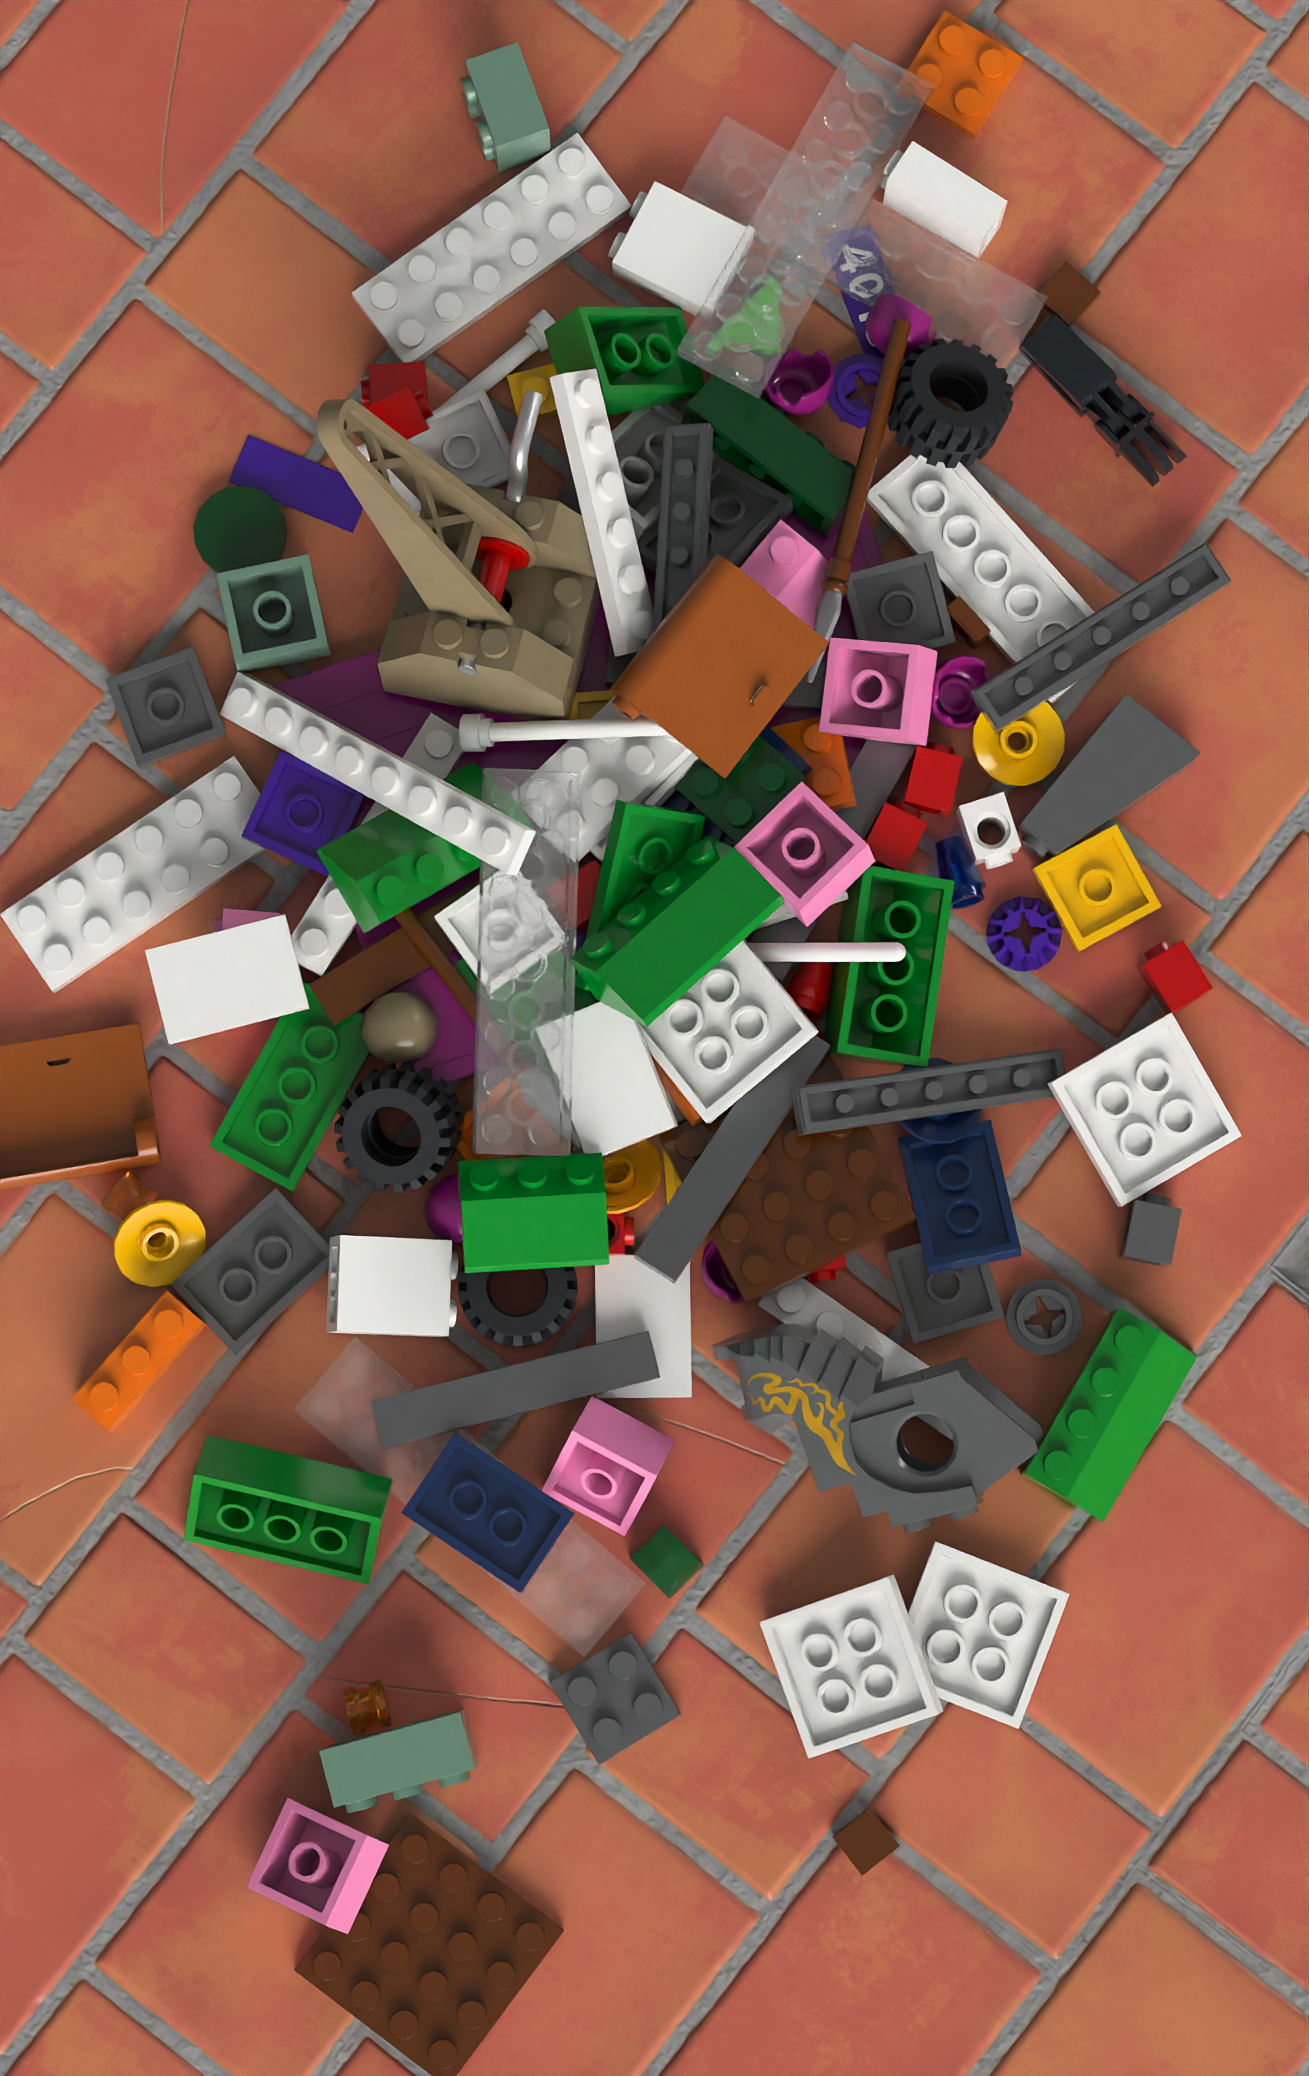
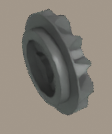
(1054, 1297)

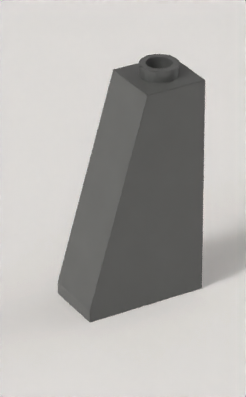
(1110, 774)

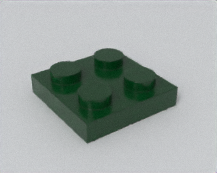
(746, 794)

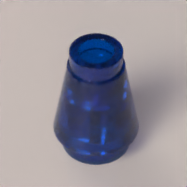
(957, 865)

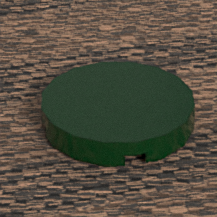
(239, 529)

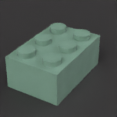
(399, 1761)

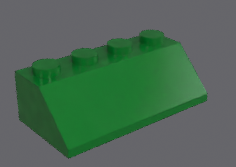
(397, 862)
(675, 931)
(890, 1007)
(1109, 1414)
(287, 1509)

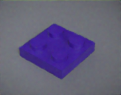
(301, 812)

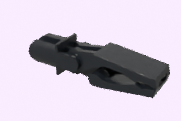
(1091, 390)

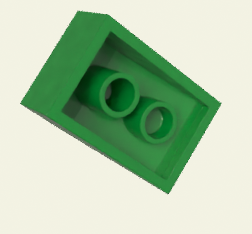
(631, 352)

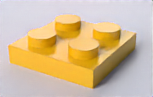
(1096, 888)

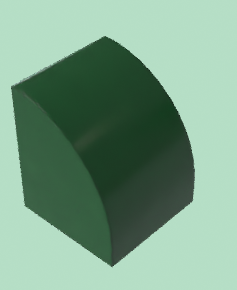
(666, 1562)

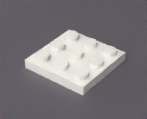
(727, 1032)
(1144, 1109)
(983, 1632)
(851, 1666)

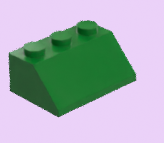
(533, 1212)

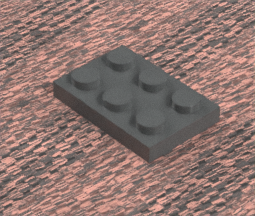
(739, 516)
(254, 1271)

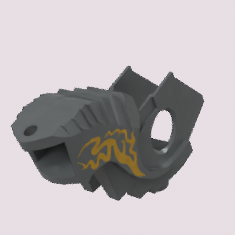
(854, 1421)

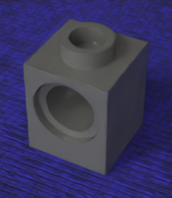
(1151, 1231)

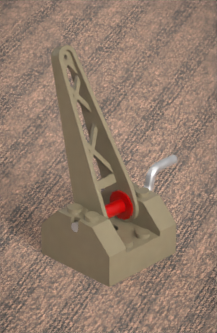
(458, 558)

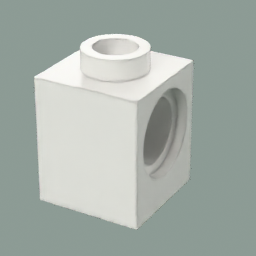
(992, 810)

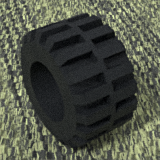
(965, 378)
(378, 1156)
(521, 1329)

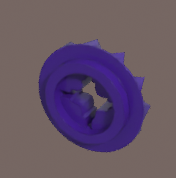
(844, 383)
(1010, 950)

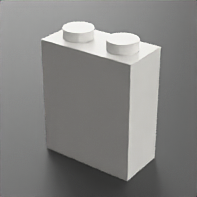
(942, 199)
(674, 247)
(391, 1286)

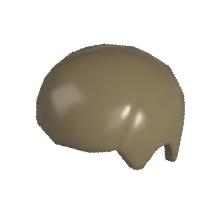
(399, 1027)

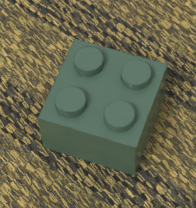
(507, 106)
(273, 614)

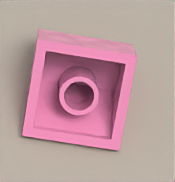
(789, 571)
(878, 690)
(608, 1465)

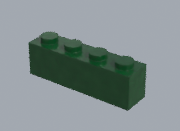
(774, 451)

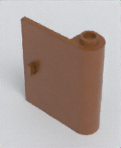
(712, 659)
(76, 1114)

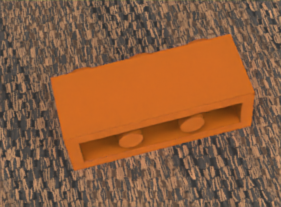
(139, 1361)

